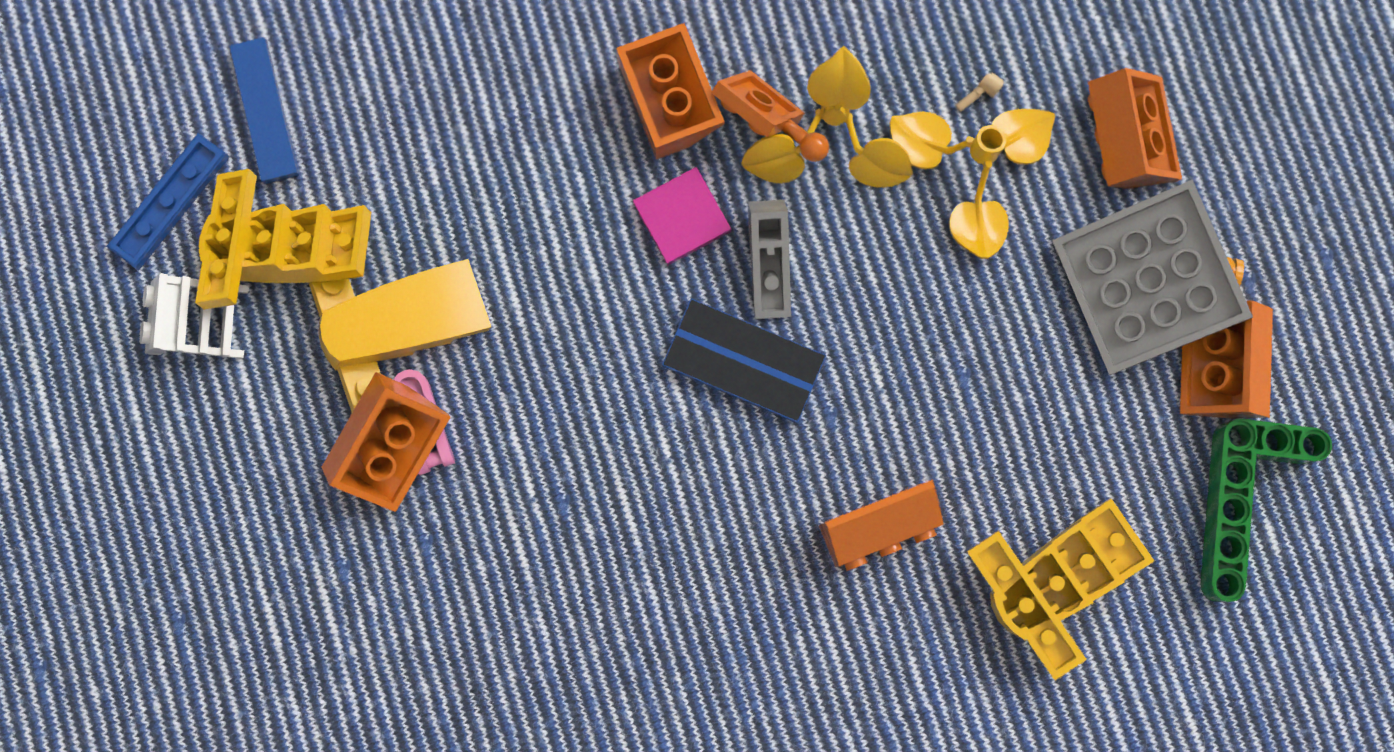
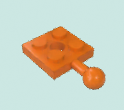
(768, 112)

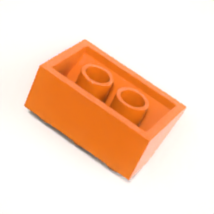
(669, 90)
(1133, 129)
(1230, 370)
(384, 443)
(883, 525)

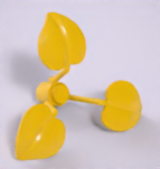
(837, 87)
(1021, 134)

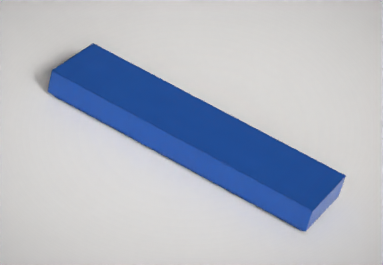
(264, 110)
(168, 201)

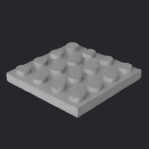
(1152, 278)

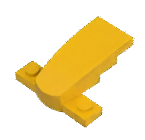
(274, 242)
(395, 320)
(1059, 580)

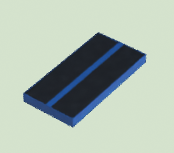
(744, 360)

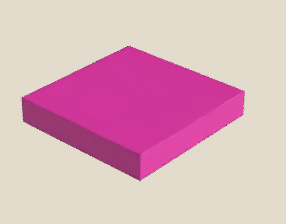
(682, 216)

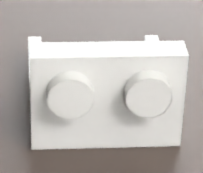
(167, 319)

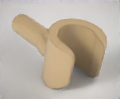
(989, 84)

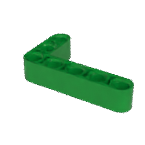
(1240, 494)

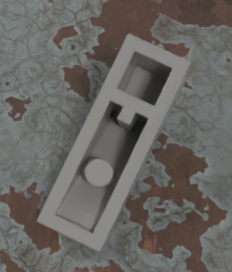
(769, 258)

